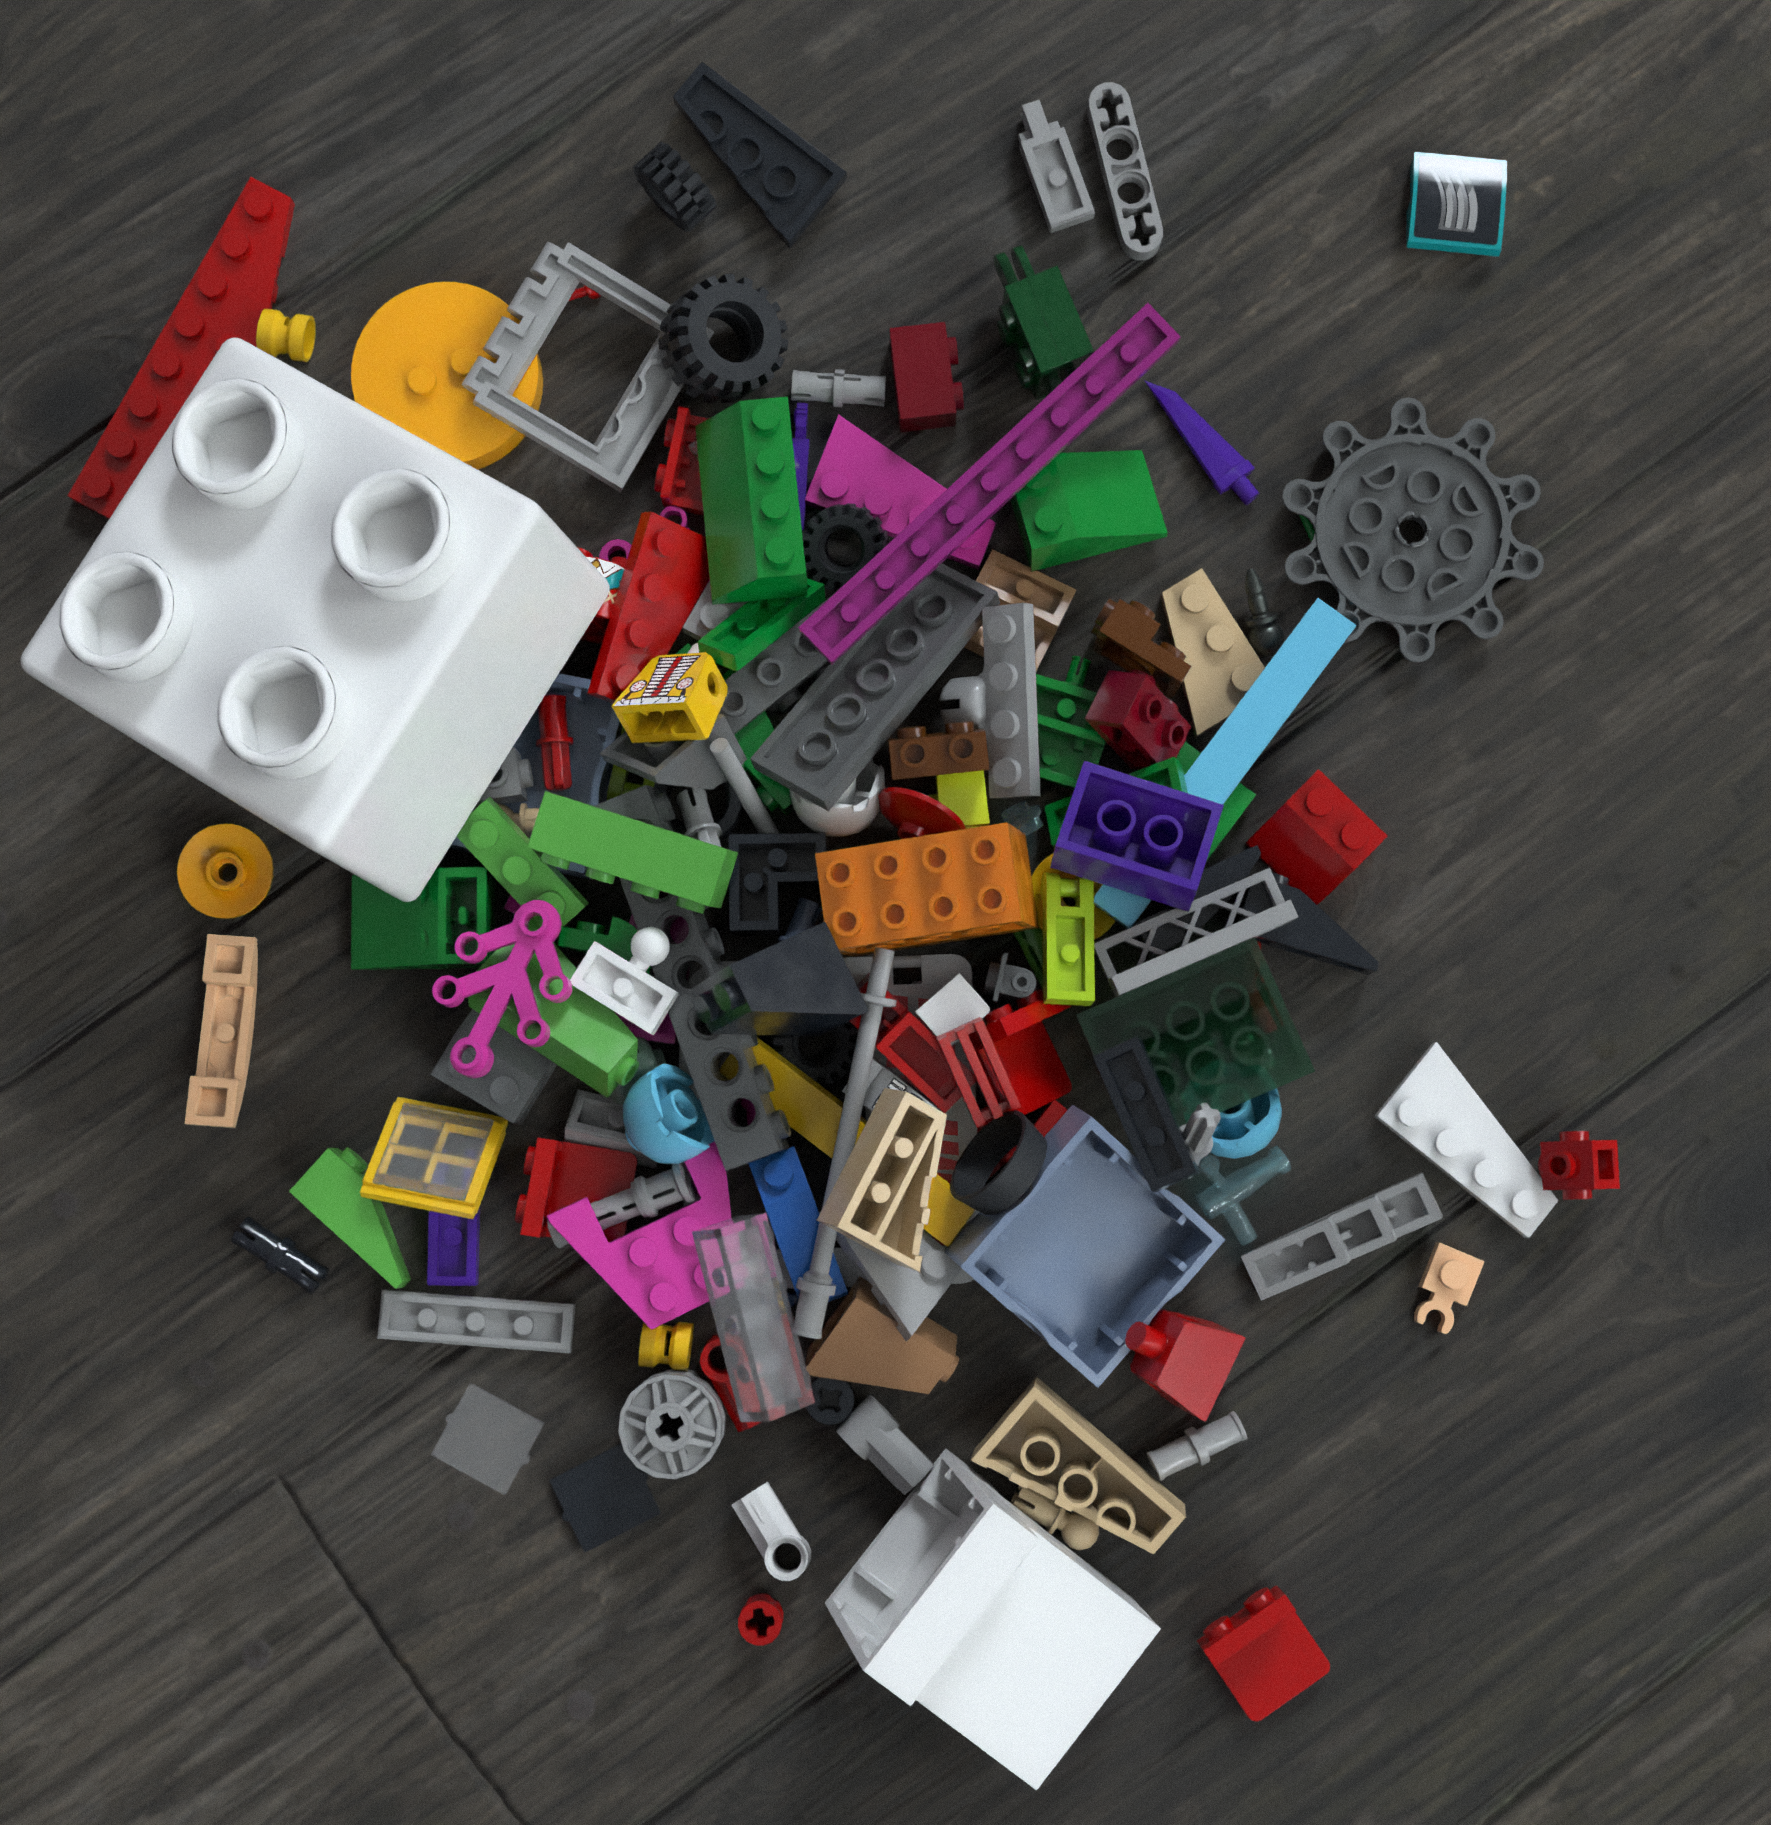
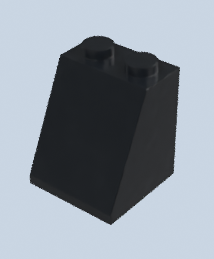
(782, 990)

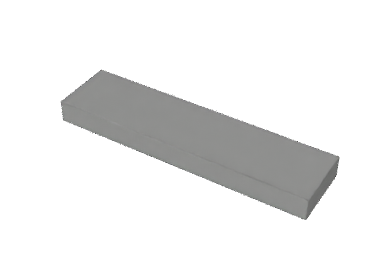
(476, 1321)

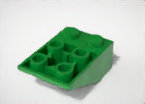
(422, 931)

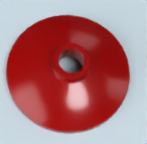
(916, 813)

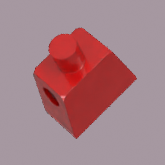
(1183, 1358)

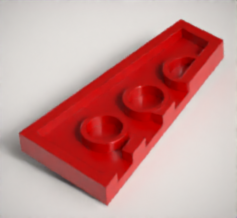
(654, 600)

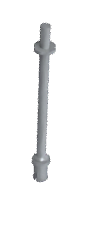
(817, 1283)

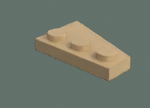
(1215, 648)

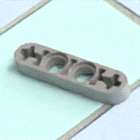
(1124, 171)

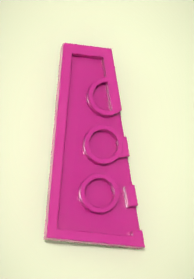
(873, 477)

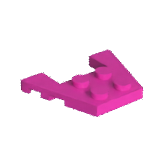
(658, 1263)

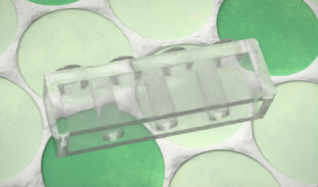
(753, 1317)

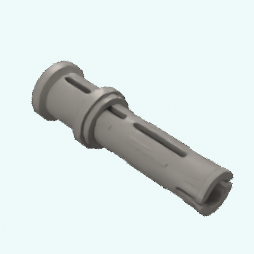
(643, 1198)

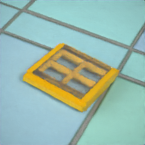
(434, 1158)

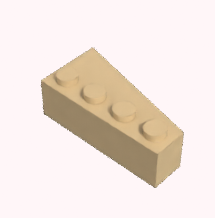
(1068, 1460)

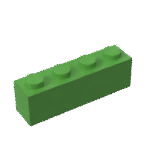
(633, 851)

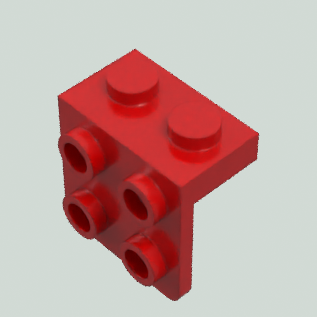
(1025, 1052)
(567, 1173)
(1264, 1653)

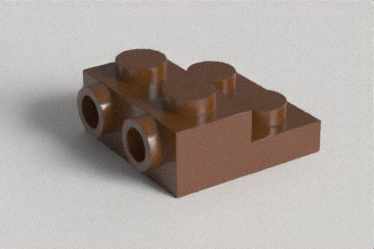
(1126, 639)
(950, 752)

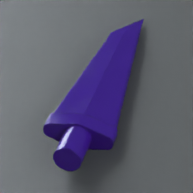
(1215, 455)

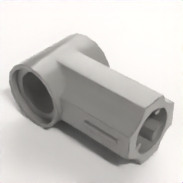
(876, 1437)

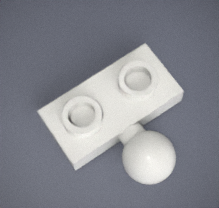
(625, 984)

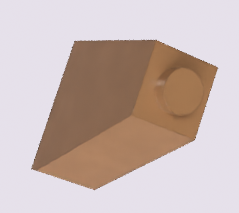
(867, 1348)

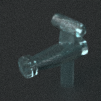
(1229, 1191)

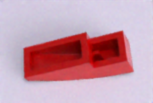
(916, 1053)

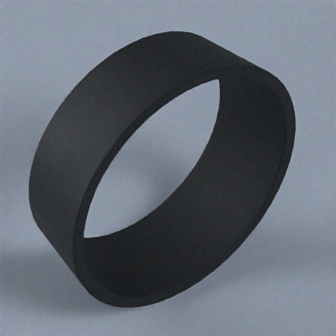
(985, 1153)

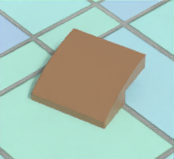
(1019, 585)

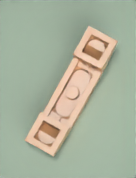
(225, 1031)

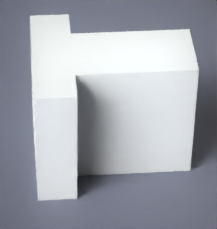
(988, 1621)

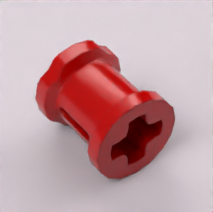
(750, 1630)

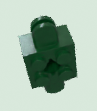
(1039, 324)

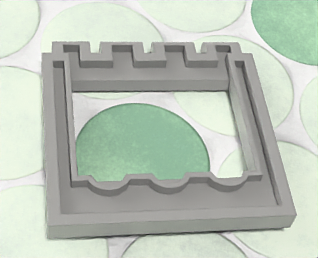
(516, 345)

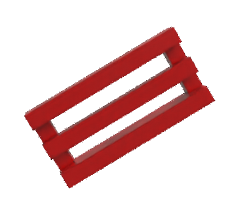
(994, 1109)

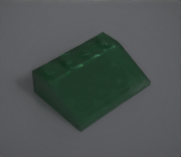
(1209, 1030)

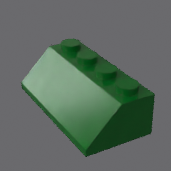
(751, 503)

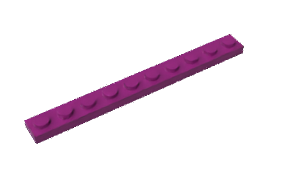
(989, 484)

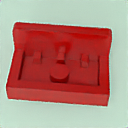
(680, 478)

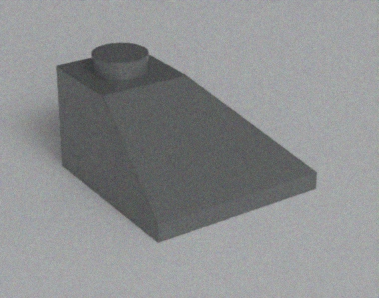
(675, 762)

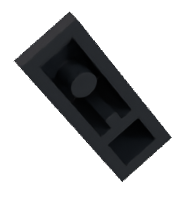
(1310, 934)

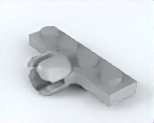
(1004, 701)

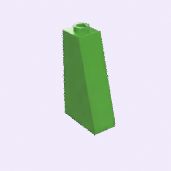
(583, 1032)

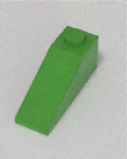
(334, 1197)

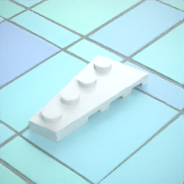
(1459, 1135)

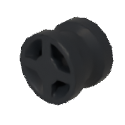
(834, 1394)

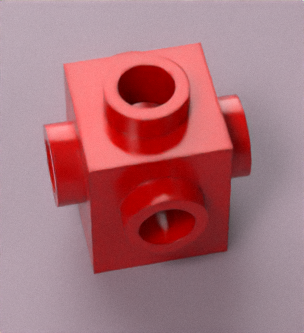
(1579, 1165)

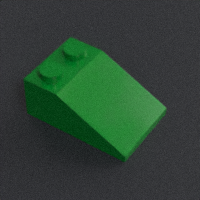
(1087, 507)

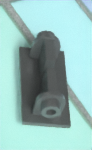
(1008, 982)

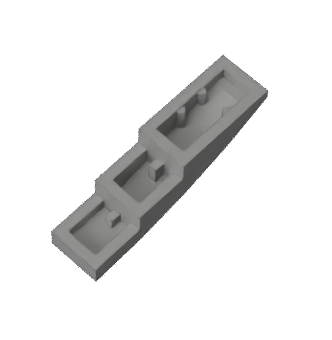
(1341, 1236)

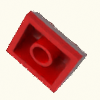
(1317, 838)

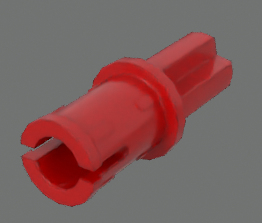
(554, 743)

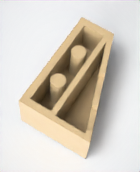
(888, 1179)

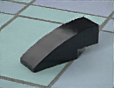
(1212, 879)

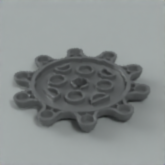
(1425, 480)

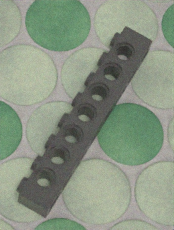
(703, 1051)

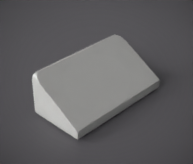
(600, 1124)

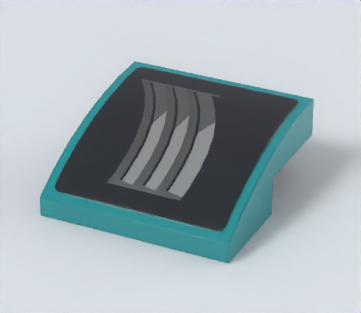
(1456, 204)

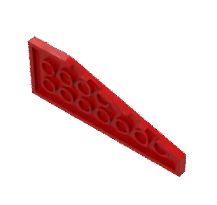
(218, 304)

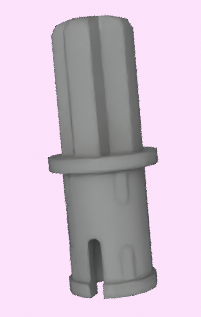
(698, 818)
(1200, 1129)

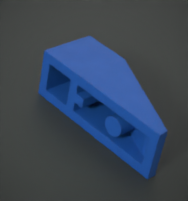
(792, 1214)

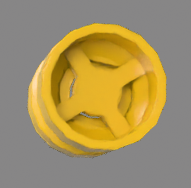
(283, 335)
(655, 1342)

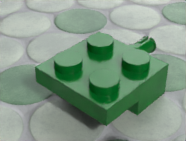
(1063, 732)

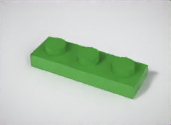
(505, 854)

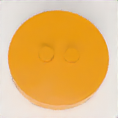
(415, 363)

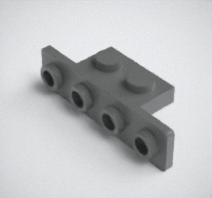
(773, 679)

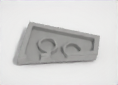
(904, 1291)

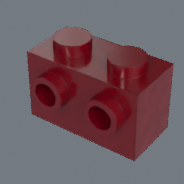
(1137, 719)

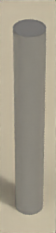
(742, 786)

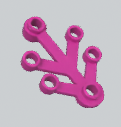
(507, 980)

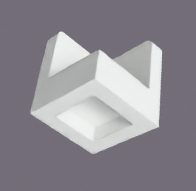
(952, 1007)

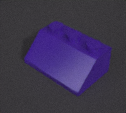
(1136, 836)

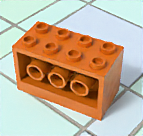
(927, 889)

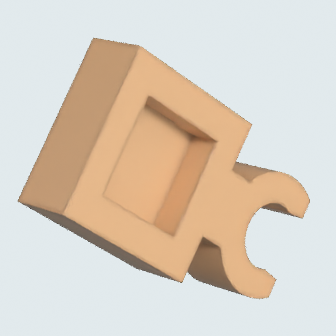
(1450, 1279)

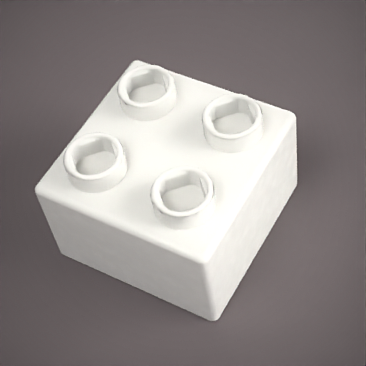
(320, 618)

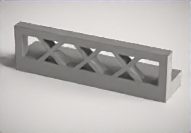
(1208, 945)

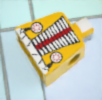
(673, 699)

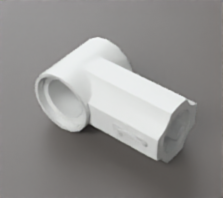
(770, 1527)

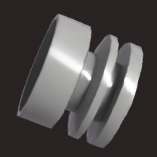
(680, 1395)

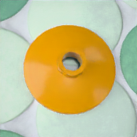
(202, 868)

